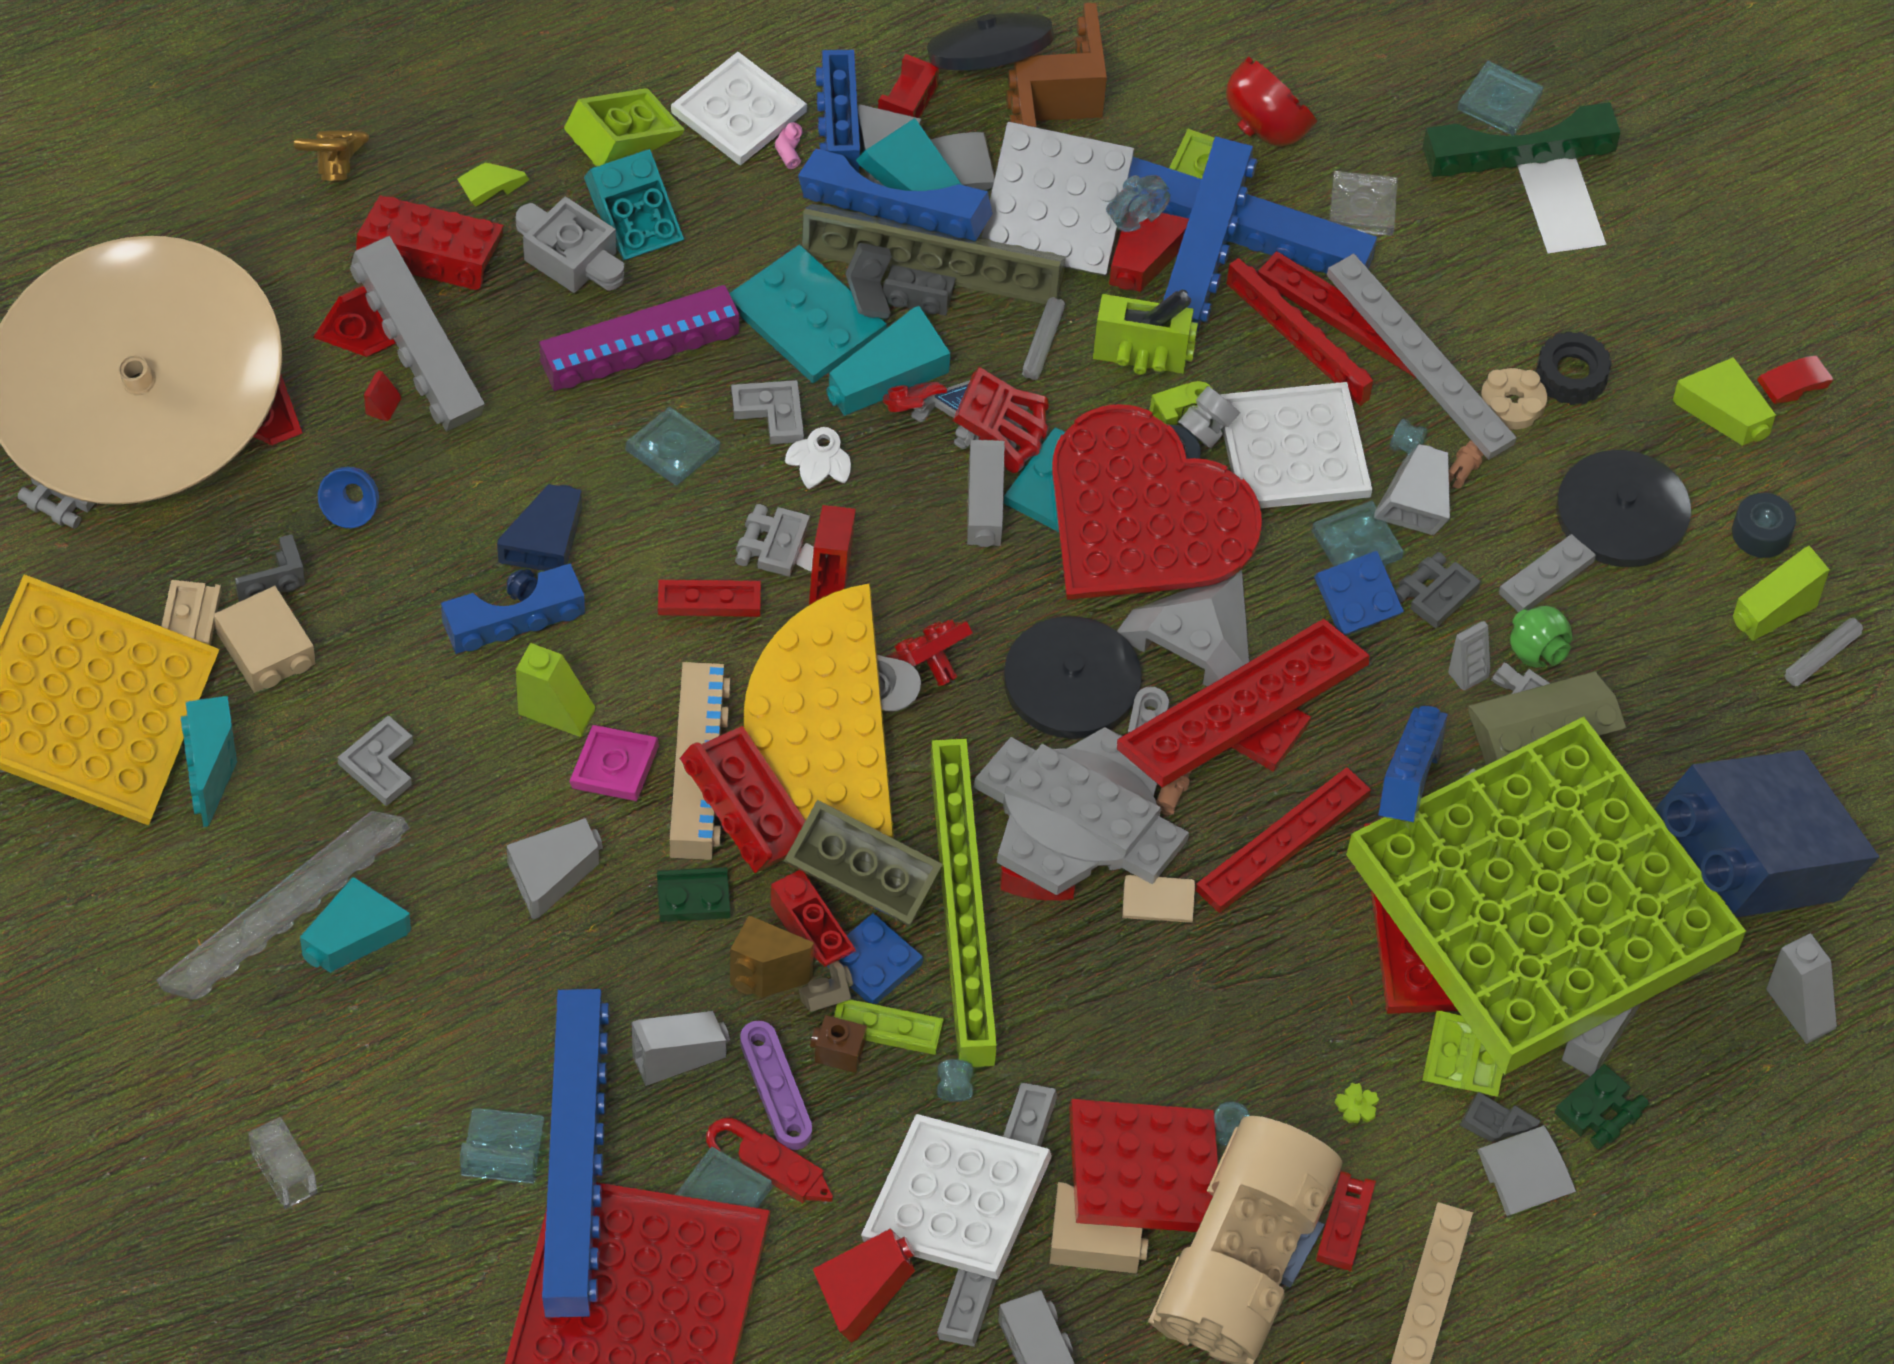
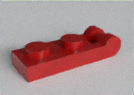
(1345, 1222)

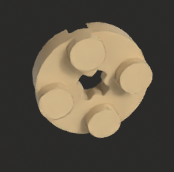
(1519, 383)

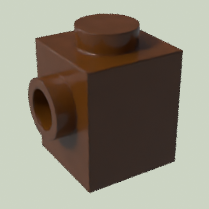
(839, 1043)

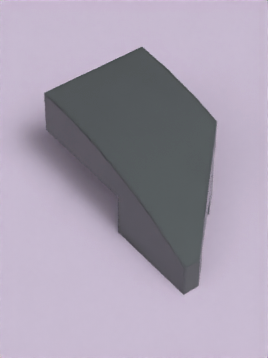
(1494, 1121)

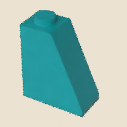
(353, 927)

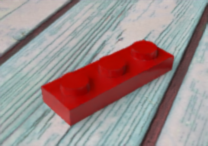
(709, 598)

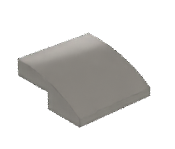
(968, 158)
(1526, 1170)

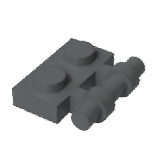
(1443, 595)

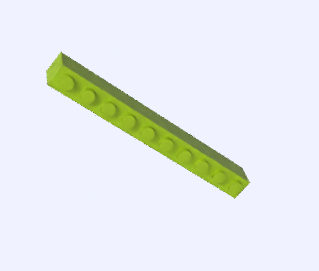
(963, 903)

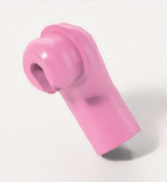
(786, 144)

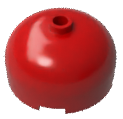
(1266, 106)

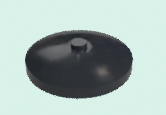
(990, 41)
(1624, 507)
(1072, 677)

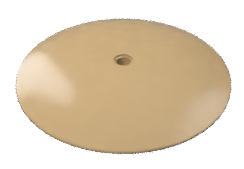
(124, 310)

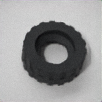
(1580, 347)

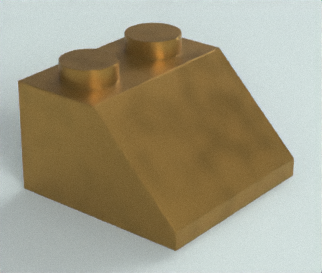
(769, 959)

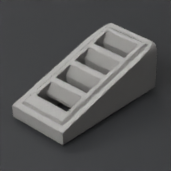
(1471, 656)

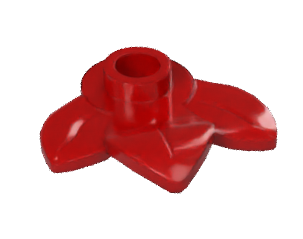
(904, 398)

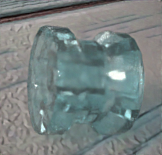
(1407, 436)
(955, 1080)
(1226, 1112)

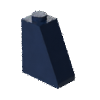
(543, 531)

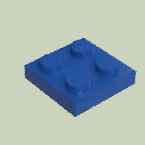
(1358, 593)
(880, 959)

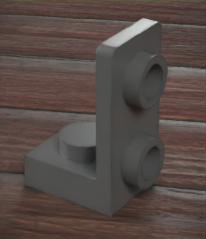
(864, 279)
(285, 577)

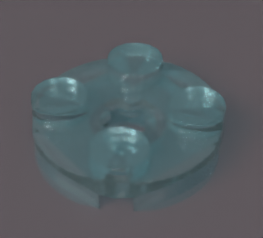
(1137, 201)

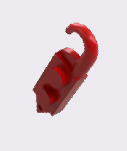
(774, 1161)

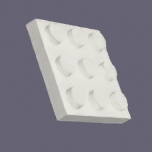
(738, 108)

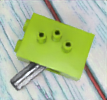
(1146, 333)

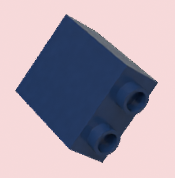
(1766, 832)

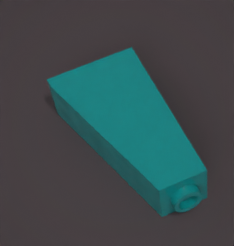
(908, 161)
(900, 355)

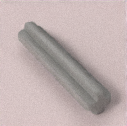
(1043, 338)
(1823, 651)

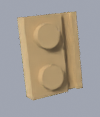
(192, 609)

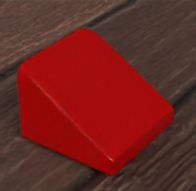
(381, 397)

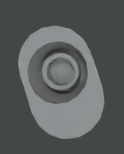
(898, 683)

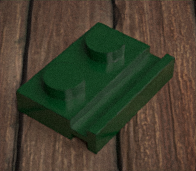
(693, 894)

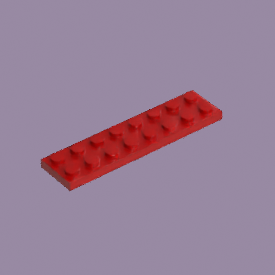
(1242, 702)

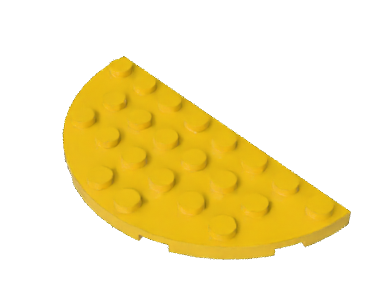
(820, 709)

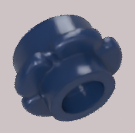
(521, 584)

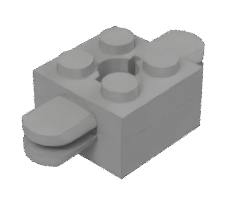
(584, 237)

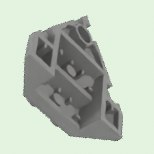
(1198, 625)

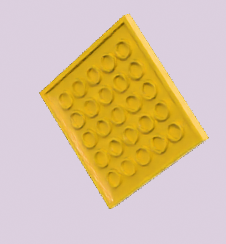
(94, 698)

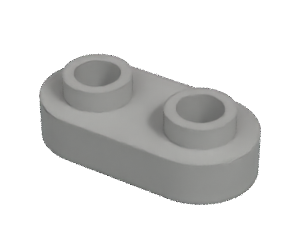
(1144, 698)

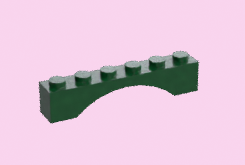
(1459, 150)

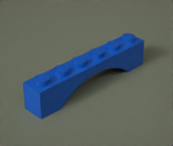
(948, 210)
(1410, 765)

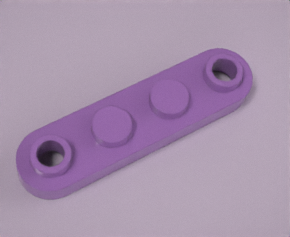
(776, 1085)

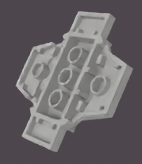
(1078, 812)

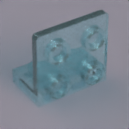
(502, 1145)

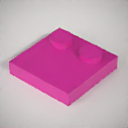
(614, 762)

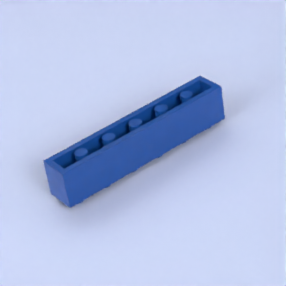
(1211, 223)

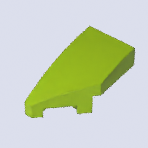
(490, 179)

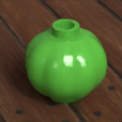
(1542, 633)

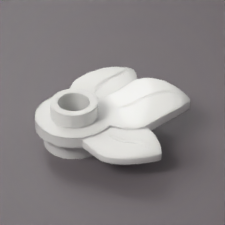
(819, 461)

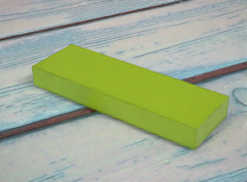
(893, 1025)

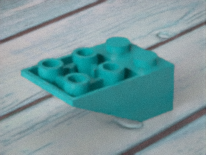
(635, 203)
(208, 752)

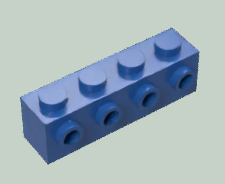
(838, 105)

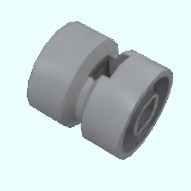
(1209, 417)

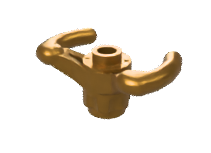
(333, 151)

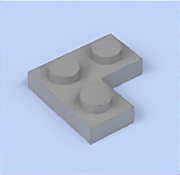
(772, 400)
(371, 760)

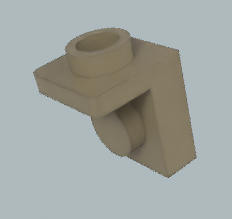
(825, 991)

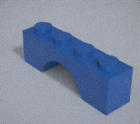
(477, 623)

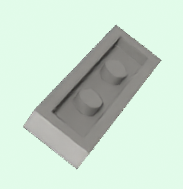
(1547, 574)

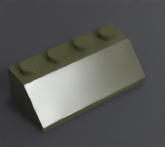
(1526, 716)
(864, 863)

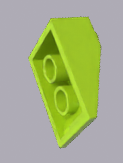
(621, 125)

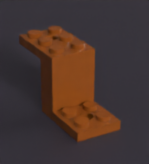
(1061, 83)

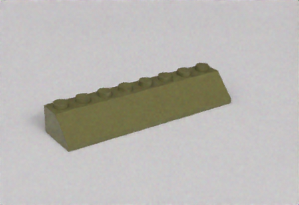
(974, 264)

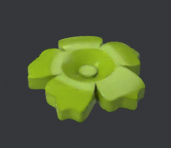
(1357, 1105)

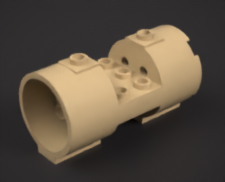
(1263, 1199)

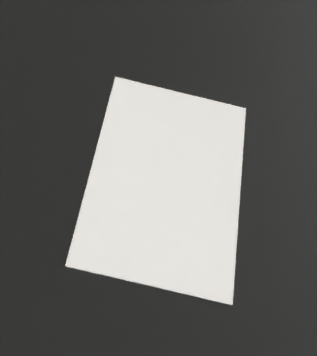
(1561, 205)

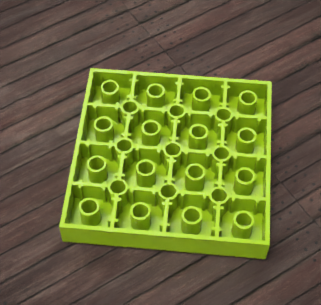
(1545, 894)

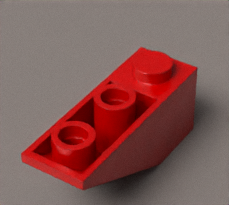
(808, 916)

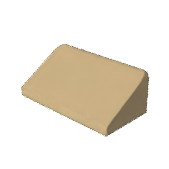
(1162, 901)

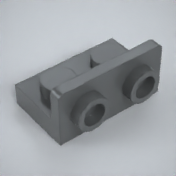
(919, 288)

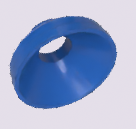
(336, 503)

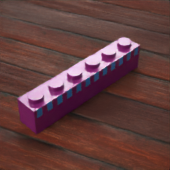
(639, 337)

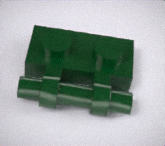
(1593, 1100)

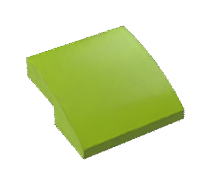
(1459, 1058)

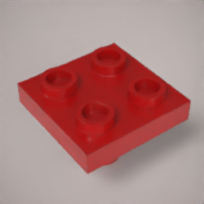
(931, 648)

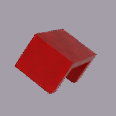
(912, 89)

